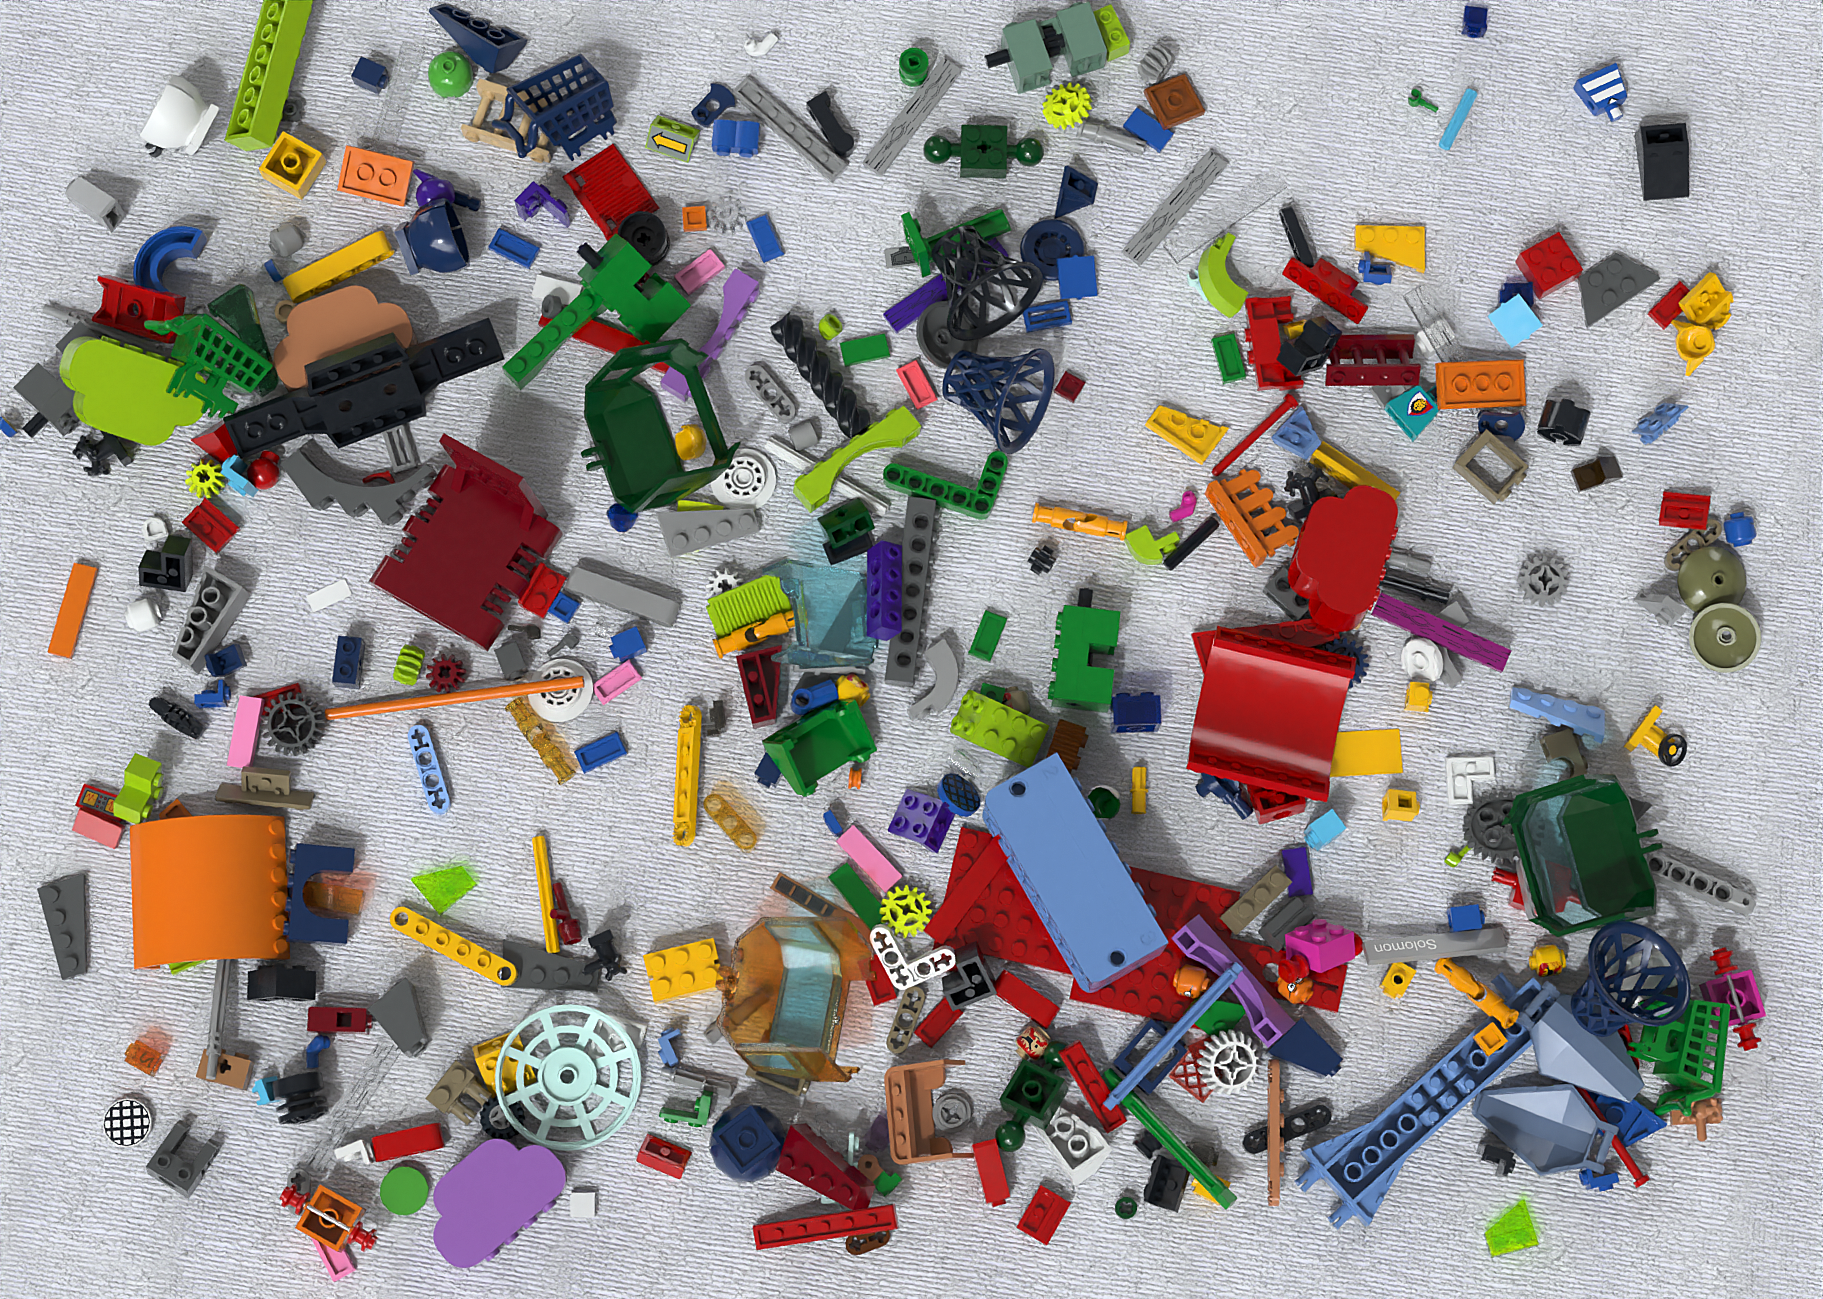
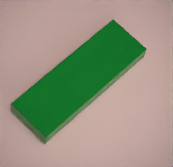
(857, 895)

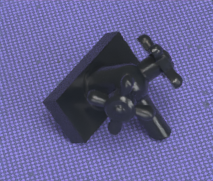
(100, 451)
(1308, 491)
(607, 955)

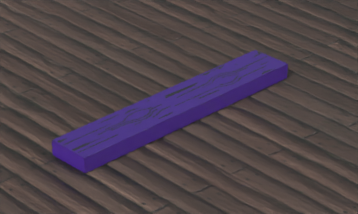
(935, 291)

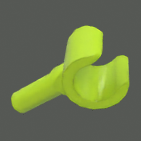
(1454, 859)

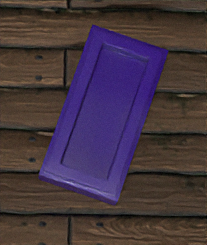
(1297, 870)

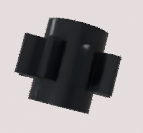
(1042, 560)

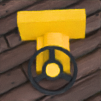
(1656, 740)

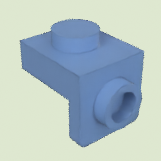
(667, 1053)

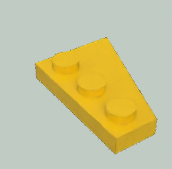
(1395, 243)
(1187, 434)

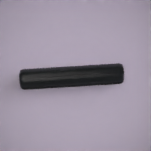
(1191, 543)

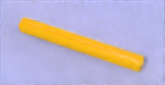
(545, 894)

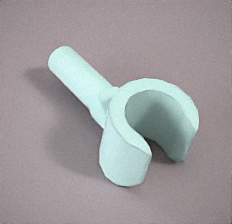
(1196, 283)

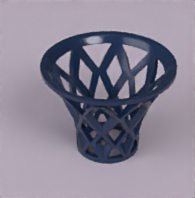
(973, 398)
(1623, 1012)

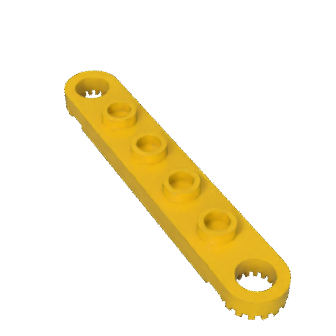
(687, 775)
(453, 946)

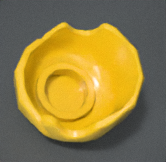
(690, 442)

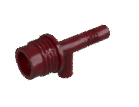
(569, 928)

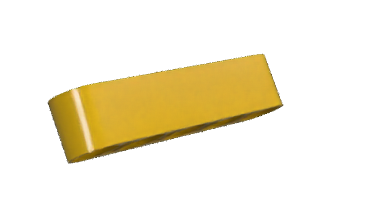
(338, 267)

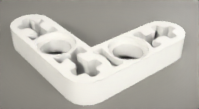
(908, 968)

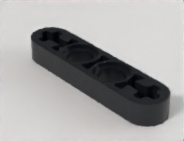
(1287, 1132)

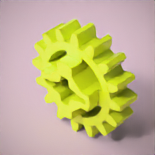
(1067, 106)
(914, 915)

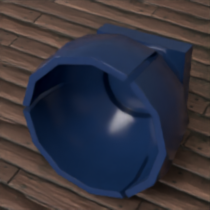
(431, 242)
(747, 1142)

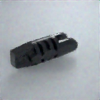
(177, 717)

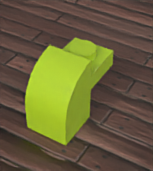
(1146, 549)

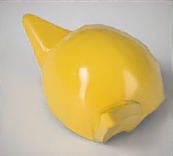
(1693, 344)

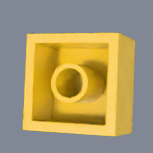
(292, 165)

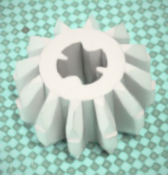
(716, 583)

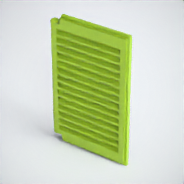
(747, 604)

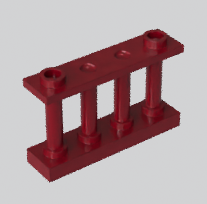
(1373, 347)

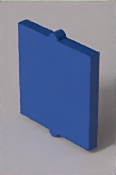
(1077, 277)

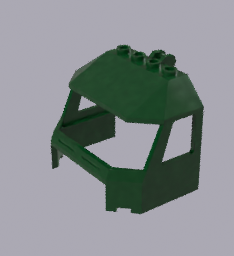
(634, 435)

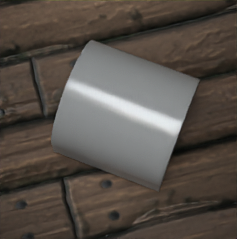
(803, 436)

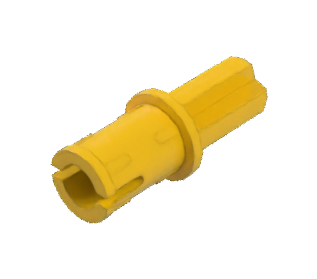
(1138, 790)

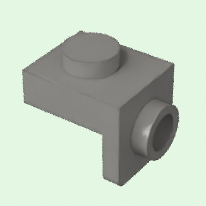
(1384, 394)

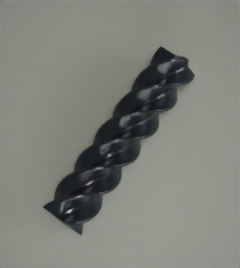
(824, 382)

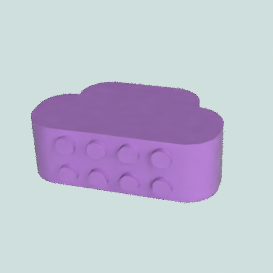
(492, 1198)

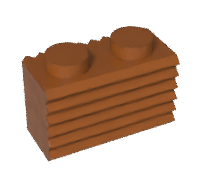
(1066, 742)

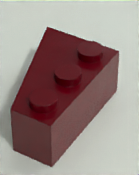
(761, 684)

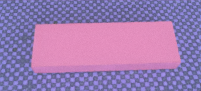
(245, 732)
(869, 859)

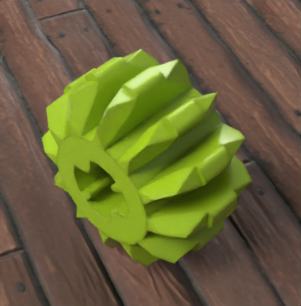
(409, 664)

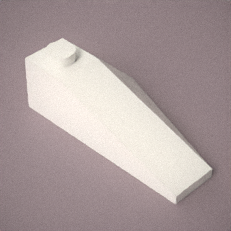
(1074, 1145)

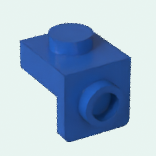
(1374, 273)
(1603, 1182)

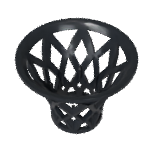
(954, 272)

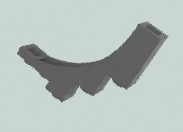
(384, 500)

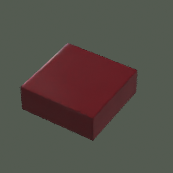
(1069, 387)

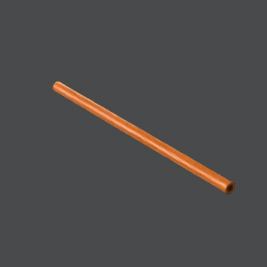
(454, 698)

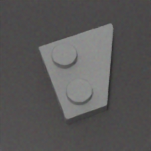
(1662, 606)

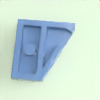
(1297, 435)

